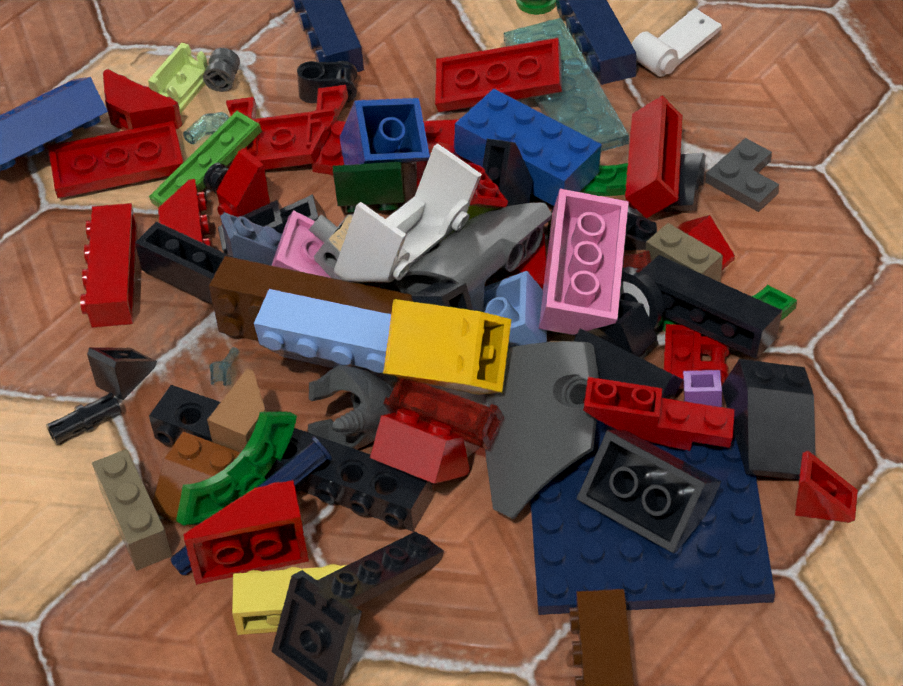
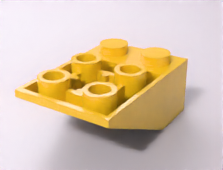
(447, 347)

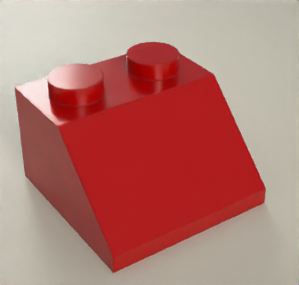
(420, 447)

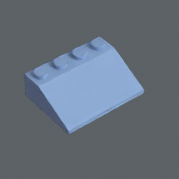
(323, 332)

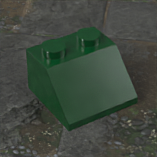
(370, 185)

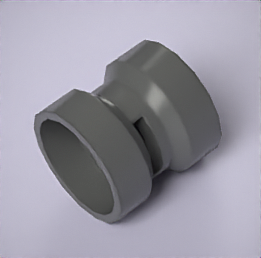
(221, 69)

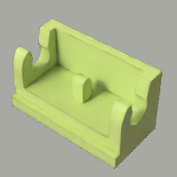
(180, 76)

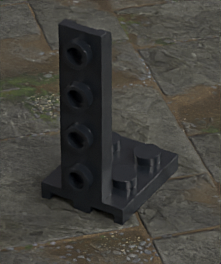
(322, 613)

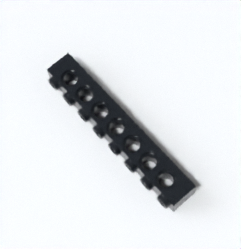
(347, 480)

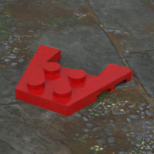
(292, 137)

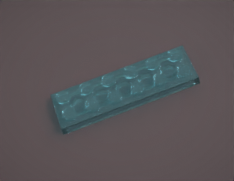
(582, 100)

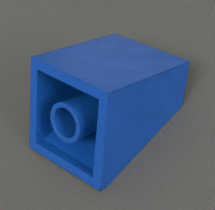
(384, 132)

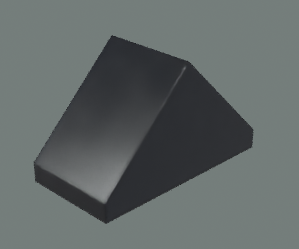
(119, 369)

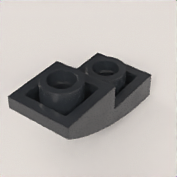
(690, 178)

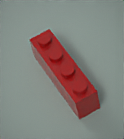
(654, 157)
(110, 266)

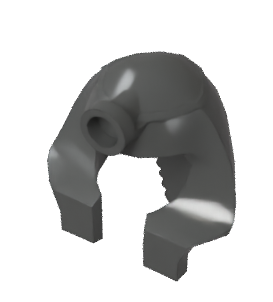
(367, 395)

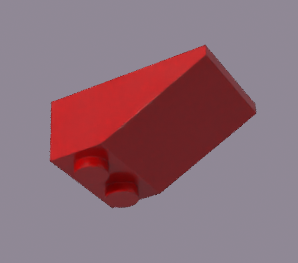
(249, 534)

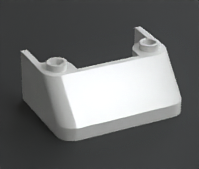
(387, 247)

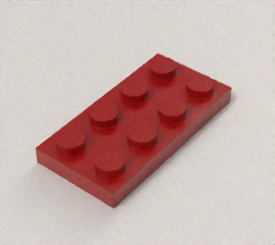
(513, 70)
(115, 159)

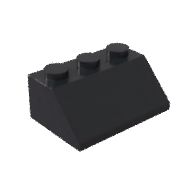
(647, 489)

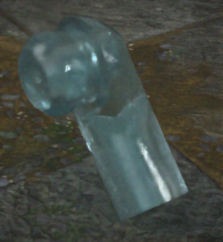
(204, 125)

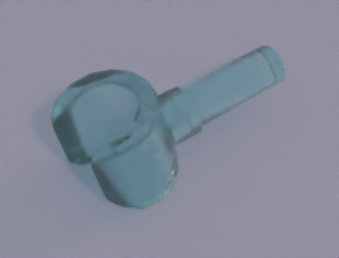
(222, 370)

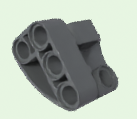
(484, 244)
(542, 420)

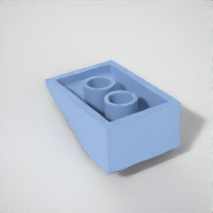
(518, 300)

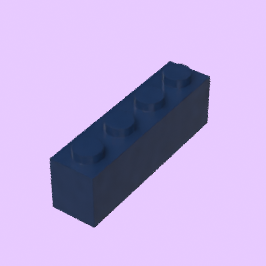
(329, 31)
(599, 38)

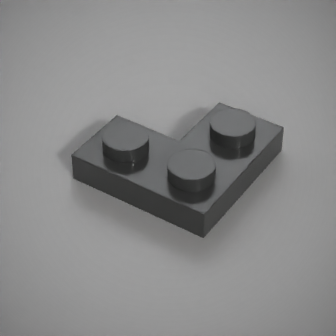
(740, 178)

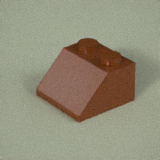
(188, 462)

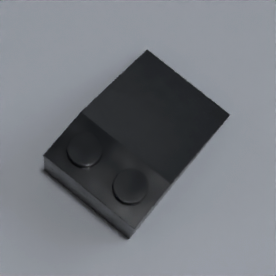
(771, 416)

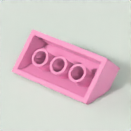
(583, 263)

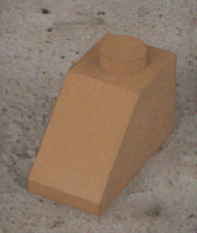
(237, 413)

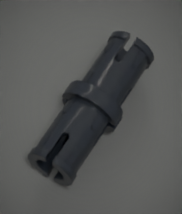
(83, 418)

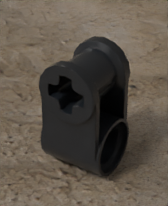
(317, 75)

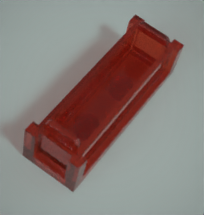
(467, 418)

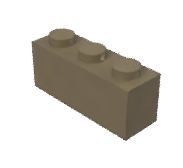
(132, 509)

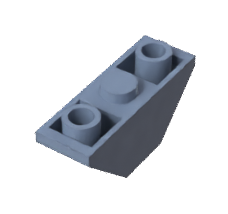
(249, 240)

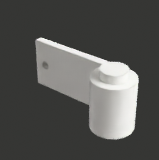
(676, 44)

